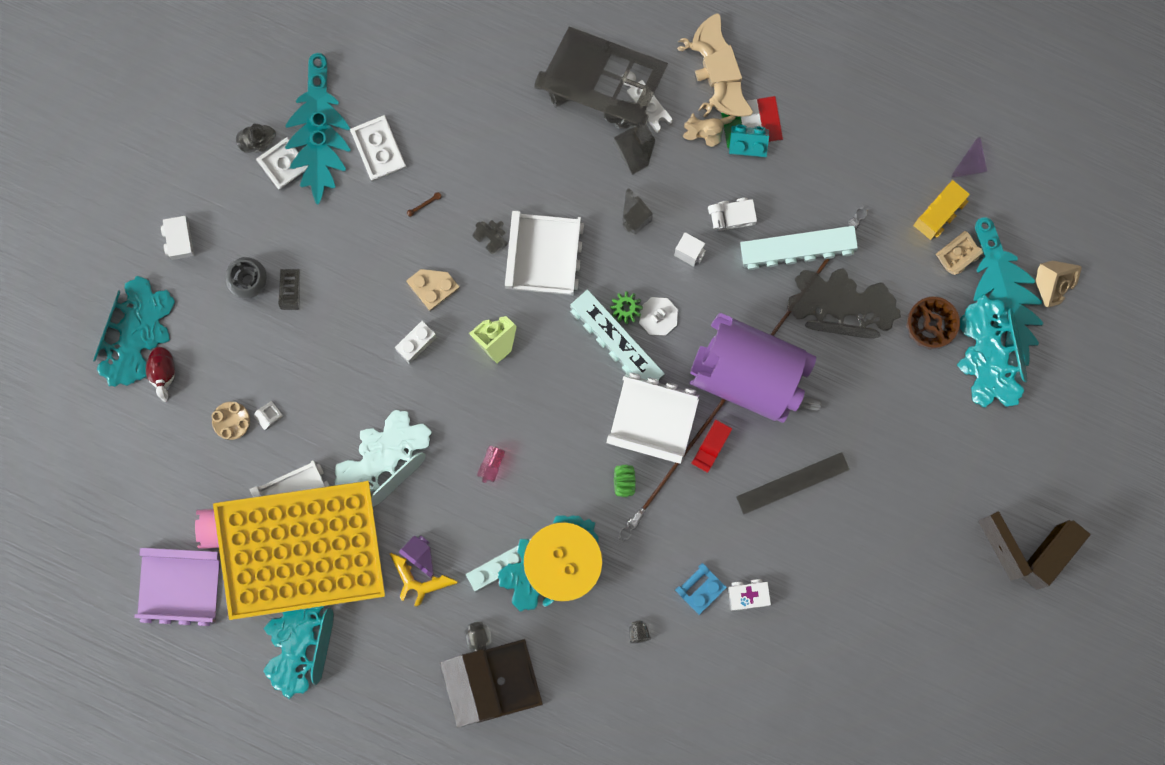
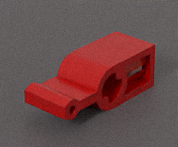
(711, 446)

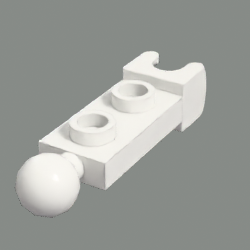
(654, 109)

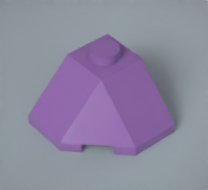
(419, 554)

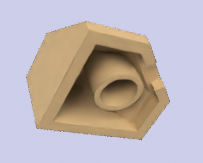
(1055, 279)

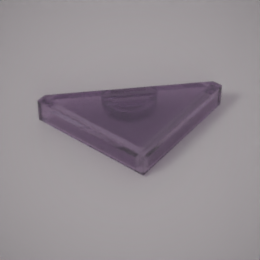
(972, 162)

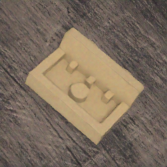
(959, 253)

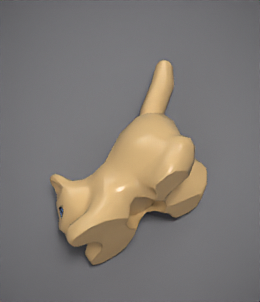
(708, 129)

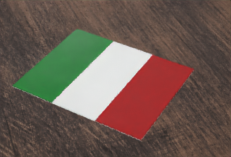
(764, 114)

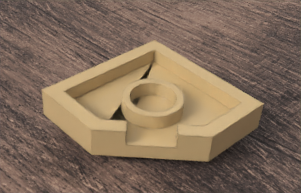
(432, 286)

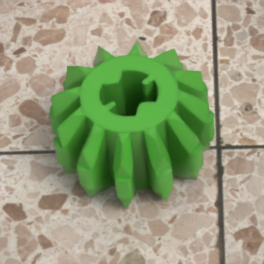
(634, 308)
(624, 480)

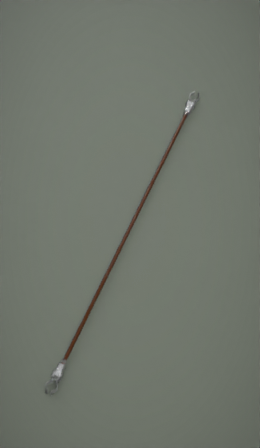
(634, 521)

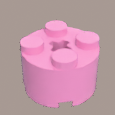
(206, 529)

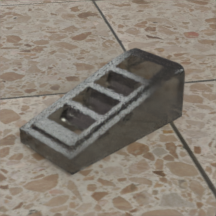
(289, 301)

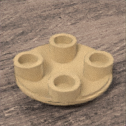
(230, 420)

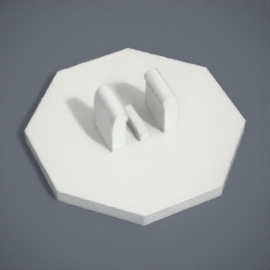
(658, 316)

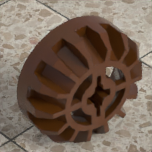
(925, 308)

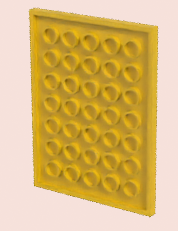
(298, 550)

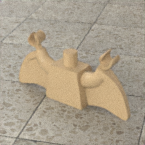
(719, 69)

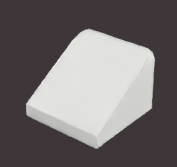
(267, 415)

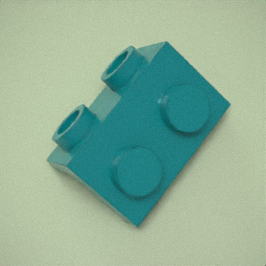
(749, 140)

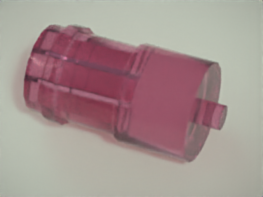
(490, 466)

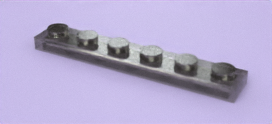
(792, 483)

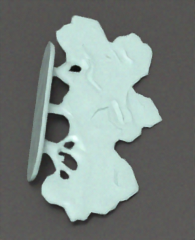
(382, 454)

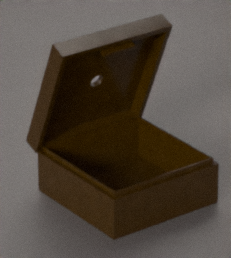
(1046, 561)
(474, 684)

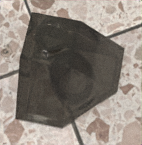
(635, 147)
(635, 213)

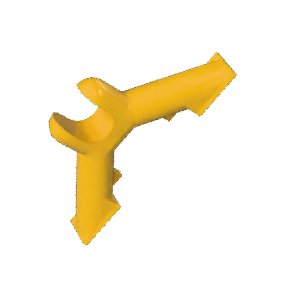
(410, 583)

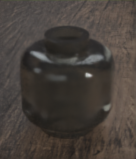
(477, 636)

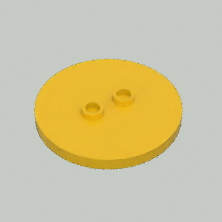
(562, 561)

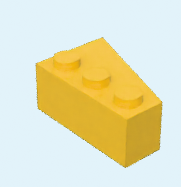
(942, 210)

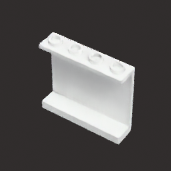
(654, 418)

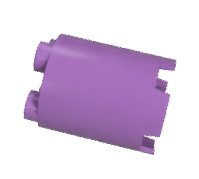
(752, 369)

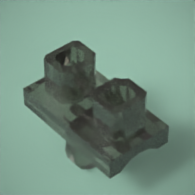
(484, 230)

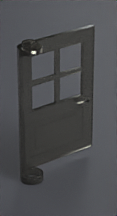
(579, 66)

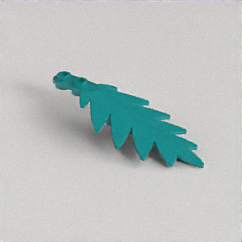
(316, 132)
(1002, 277)

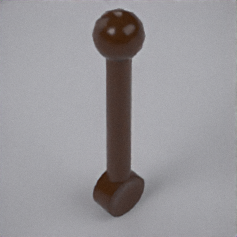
(437, 196)

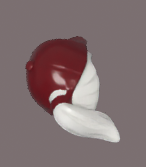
(160, 371)

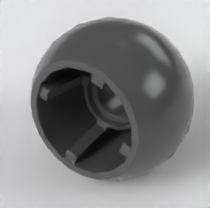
(255, 286)

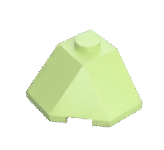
(495, 337)

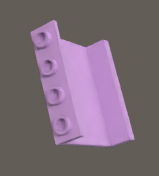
(178, 586)

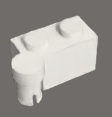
(733, 215)

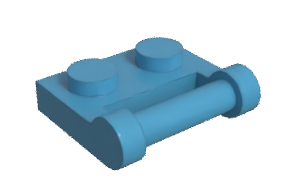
(705, 593)

